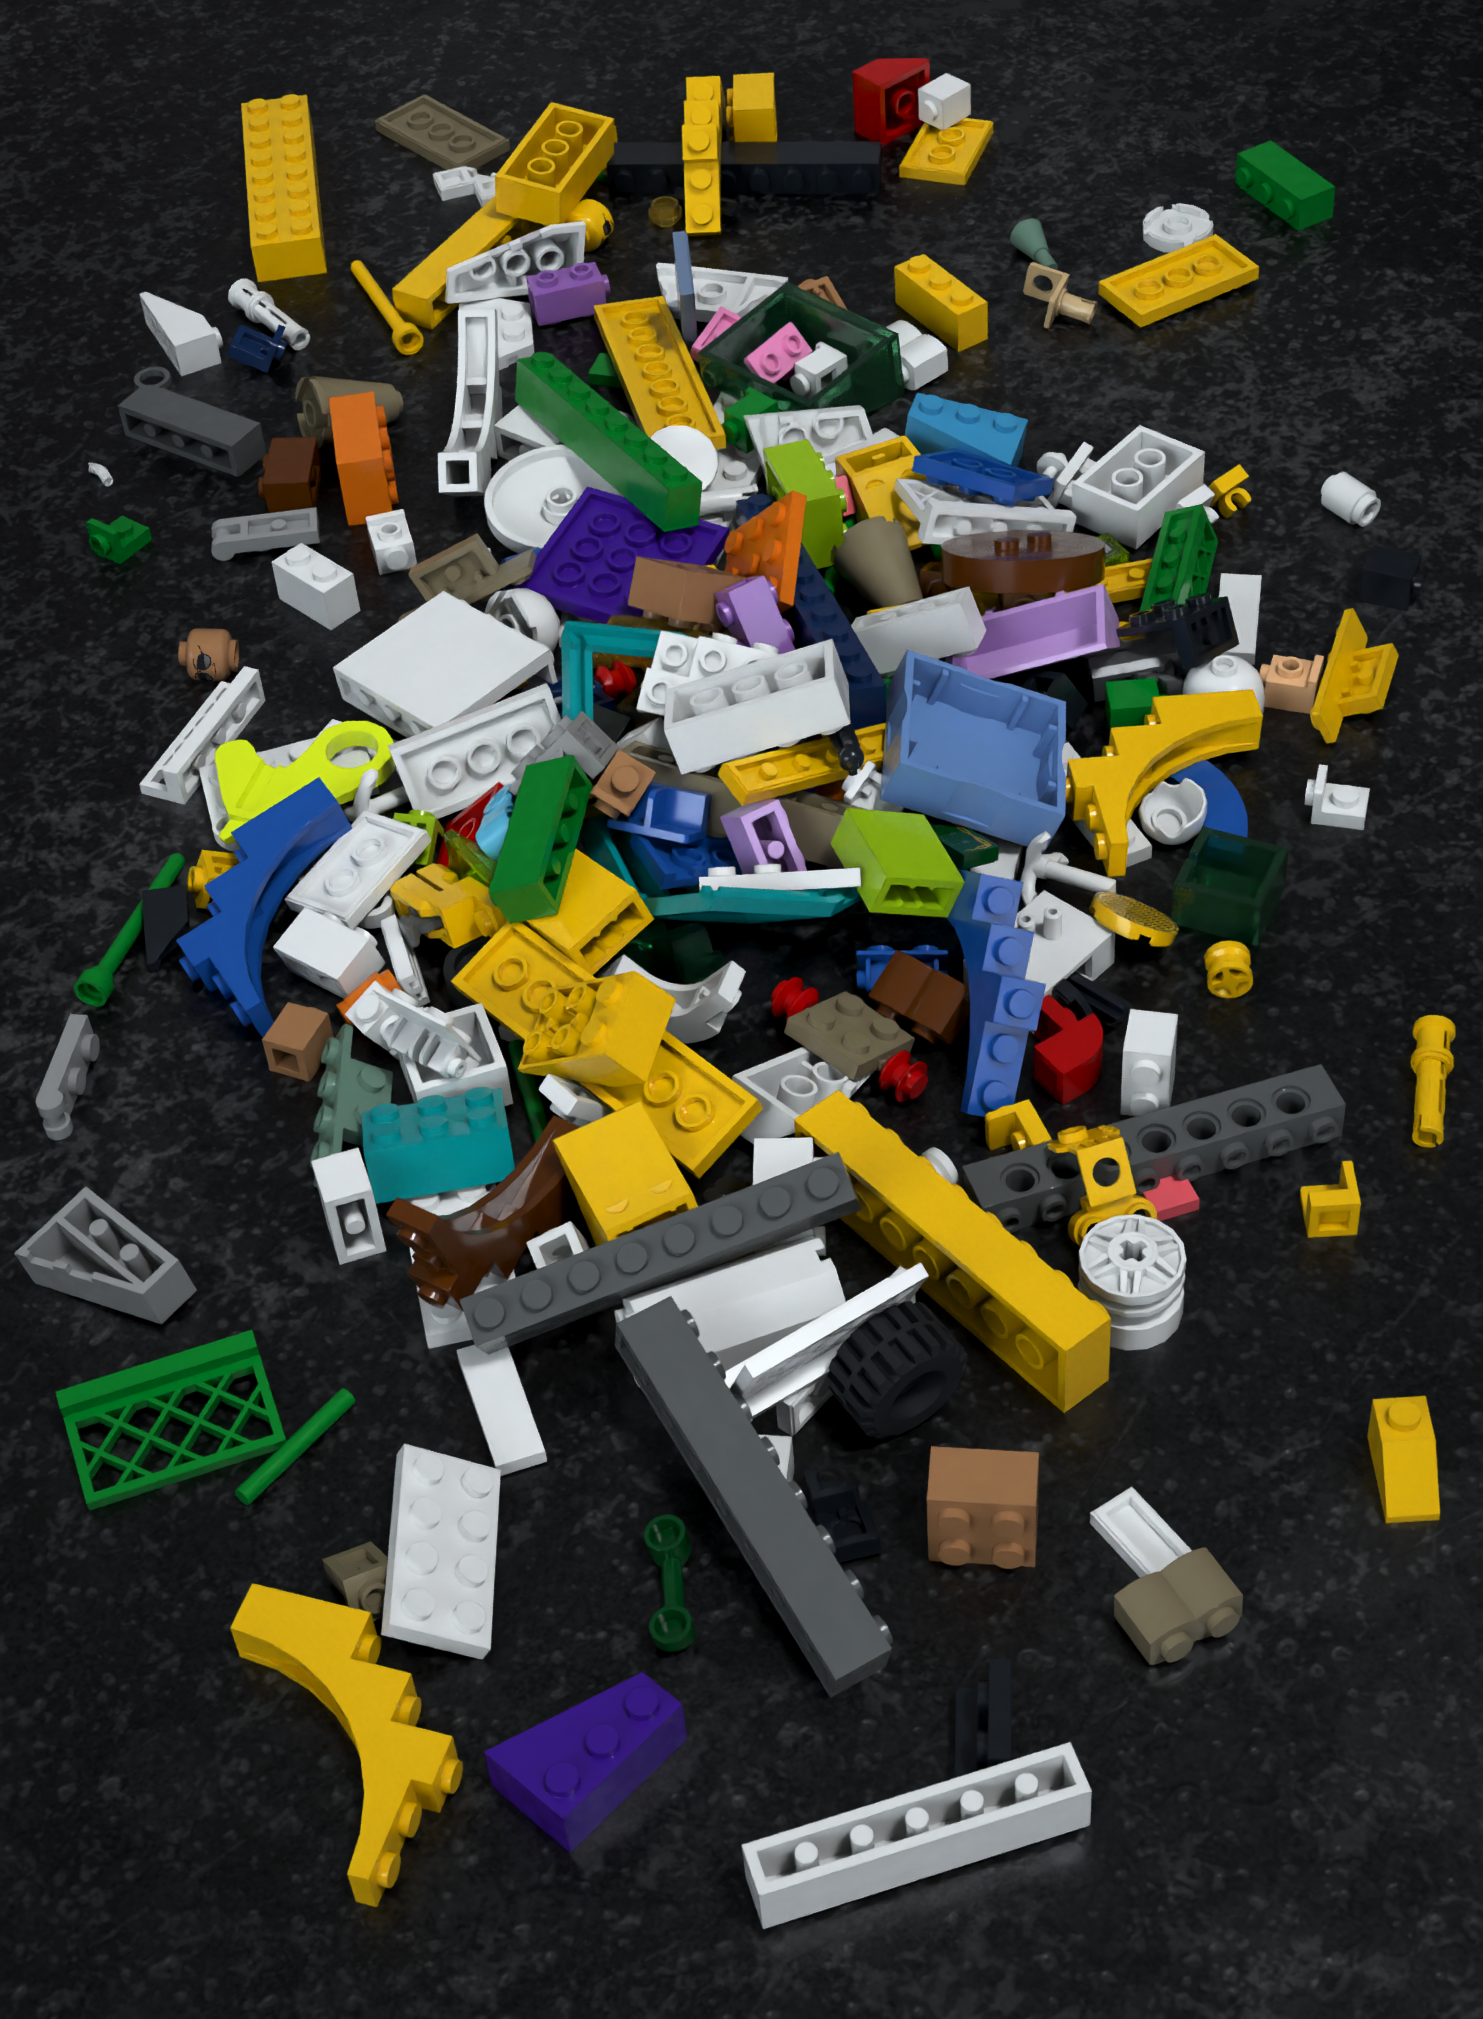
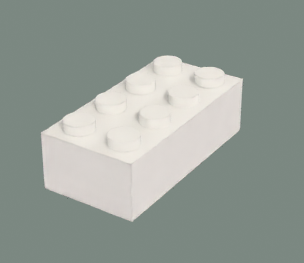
(757, 707)

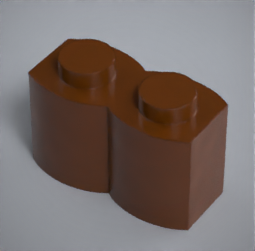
(921, 998)

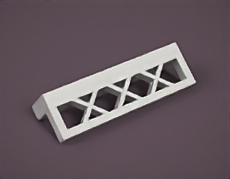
(215, 723)

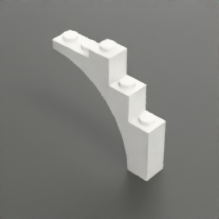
(467, 458)

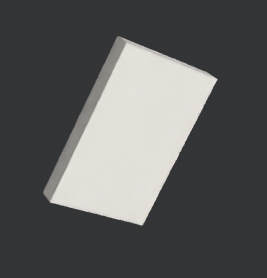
(359, 868)

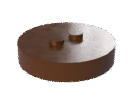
(1023, 561)

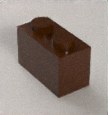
(291, 474)

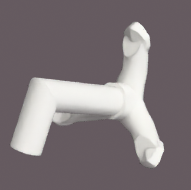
(377, 805)
(1055, 867)

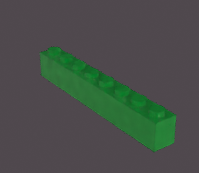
(608, 442)

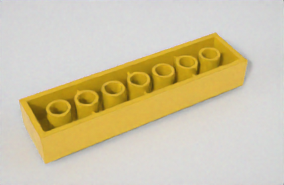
(282, 188)
(972, 1262)

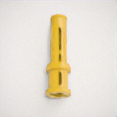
(1432, 1064)

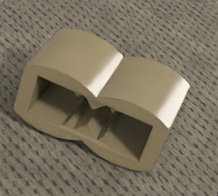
(1178, 1606)

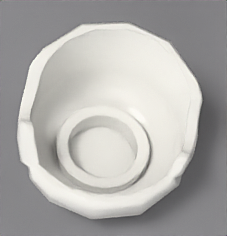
(1173, 812)

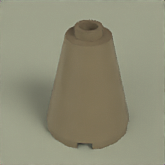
(315, 395)
(878, 563)

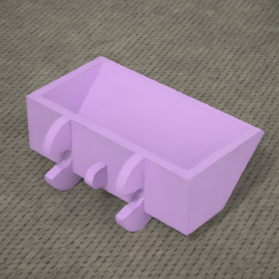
(1044, 633)

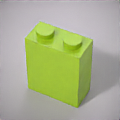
(899, 862)

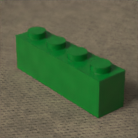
(540, 839)

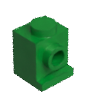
(734, 422)

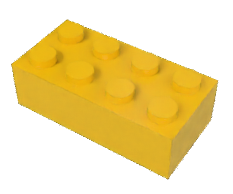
(554, 165)

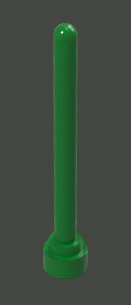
(96, 983)

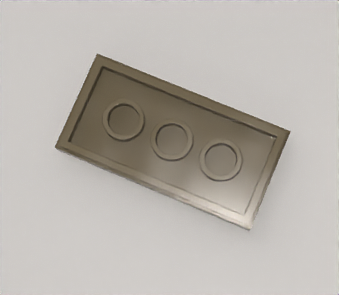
(441, 134)

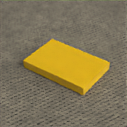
(947, 154)

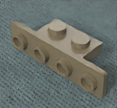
(469, 572)

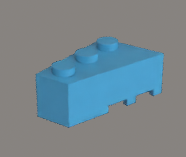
(946, 425)

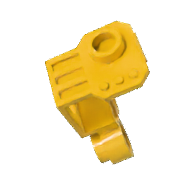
(1100, 1201)

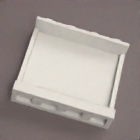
(439, 666)

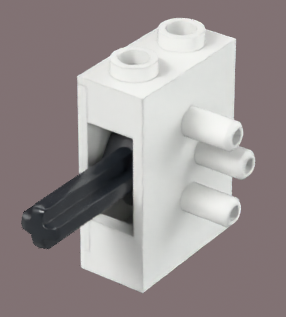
(1070, 948)

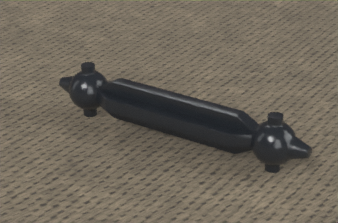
(848, 749)

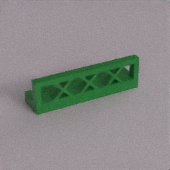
(1181, 557)

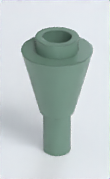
(1030, 239)

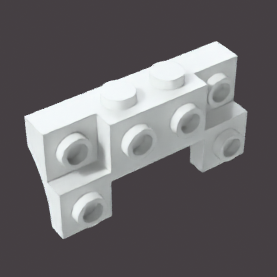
(687, 659)

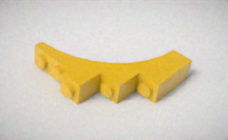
(702, 154)
(1142, 756)
(402, 1765)

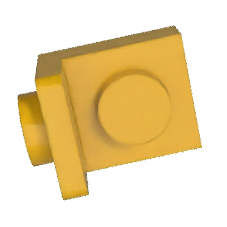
(209, 866)
(1015, 1125)

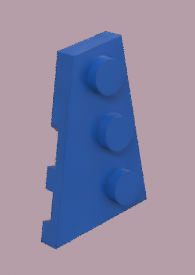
(681, 864)

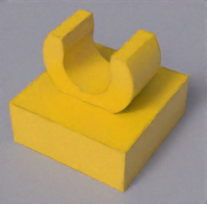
(1227, 489)

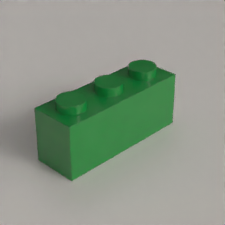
(1284, 185)

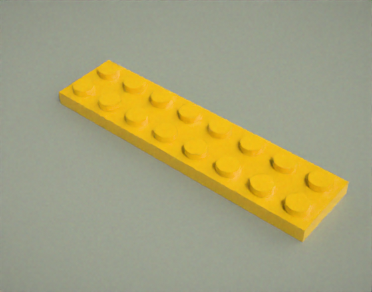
(656, 368)
(684, 1095)

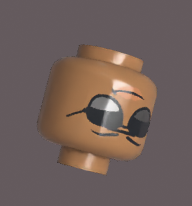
(209, 654)

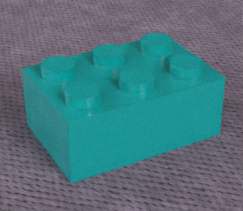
(437, 1144)

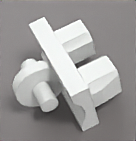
(1064, 473)

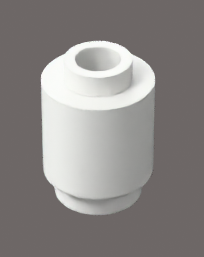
(1350, 499)

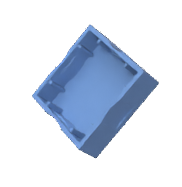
(974, 750)

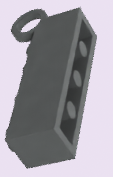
(190, 426)

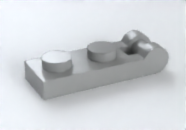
(264, 532)
(67, 1076)

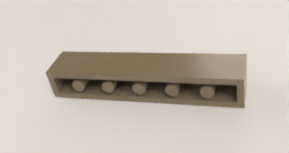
(810, 815)

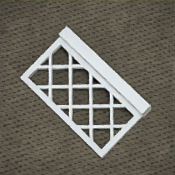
(952, 514)
(807, 1352)

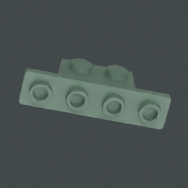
(346, 1091)

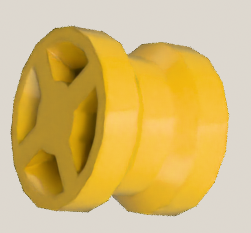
(1228, 969)

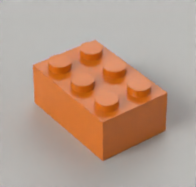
(363, 456)

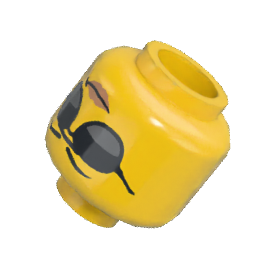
(597, 220)

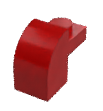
(1070, 1051)

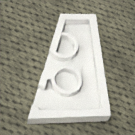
(829, 430)

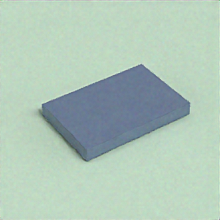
(685, 288)

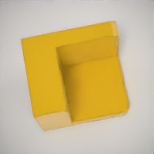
(1332, 1208)

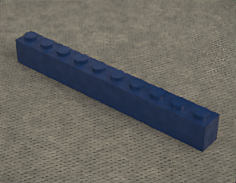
(819, 618)

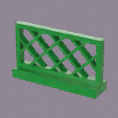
(150, 1387)

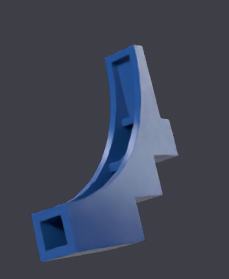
(246, 897)
(1001, 998)

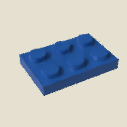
(982, 475)

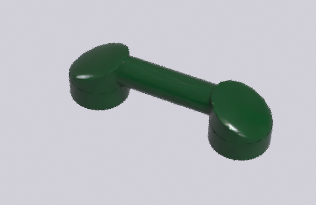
(670, 1549)

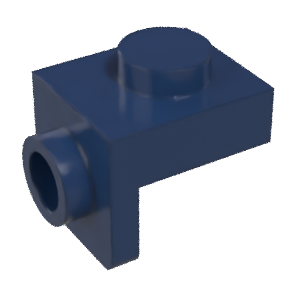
(256, 348)

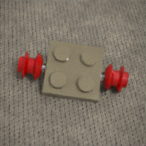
(850, 1037)

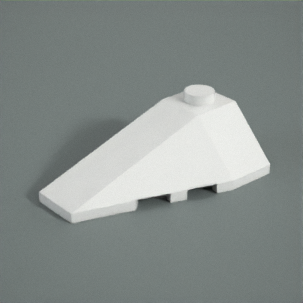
(505, 268)
(789, 1088)

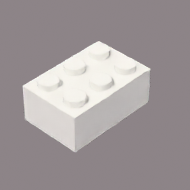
(1136, 486)

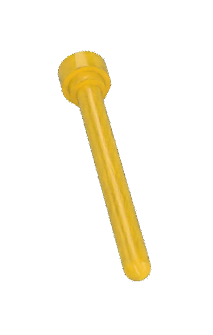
(405, 335)

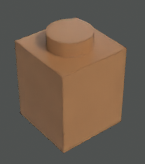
(297, 1041)

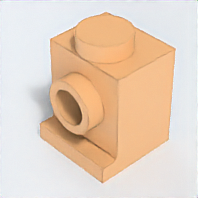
(1291, 682)

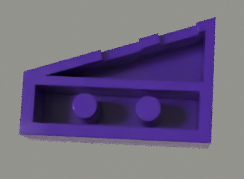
(588, 1758)

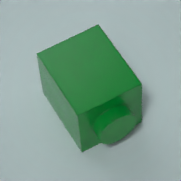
(1129, 701)

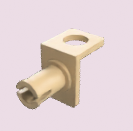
(1059, 300)

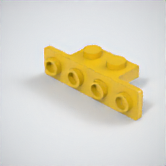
(1353, 679)

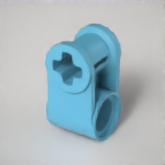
(495, 822)

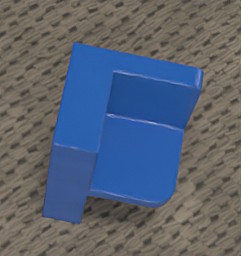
(668, 814)

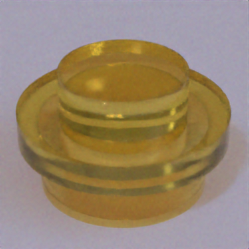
(665, 211)

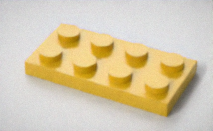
(1178, 280)

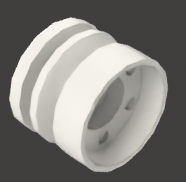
(1137, 1275)

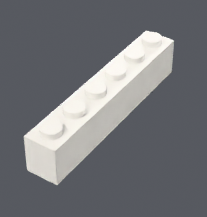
(917, 1835)

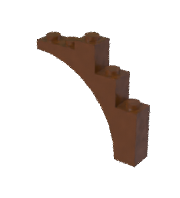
(490, 1234)

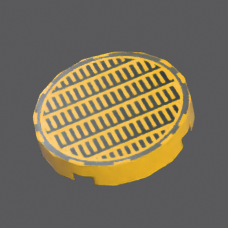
(1133, 918)

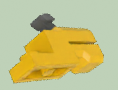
(444, 907)

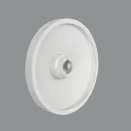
(536, 493)

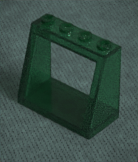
(872, 353)

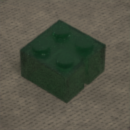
(1229, 885)

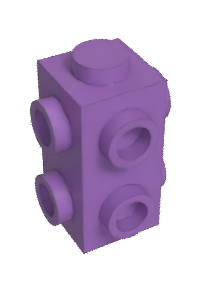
(567, 293)
(753, 615)

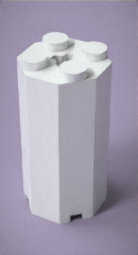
(751, 1299)

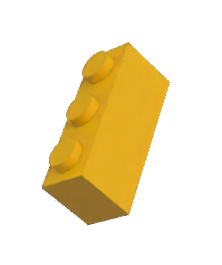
(941, 302)

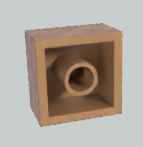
(679, 592)
(982, 1506)

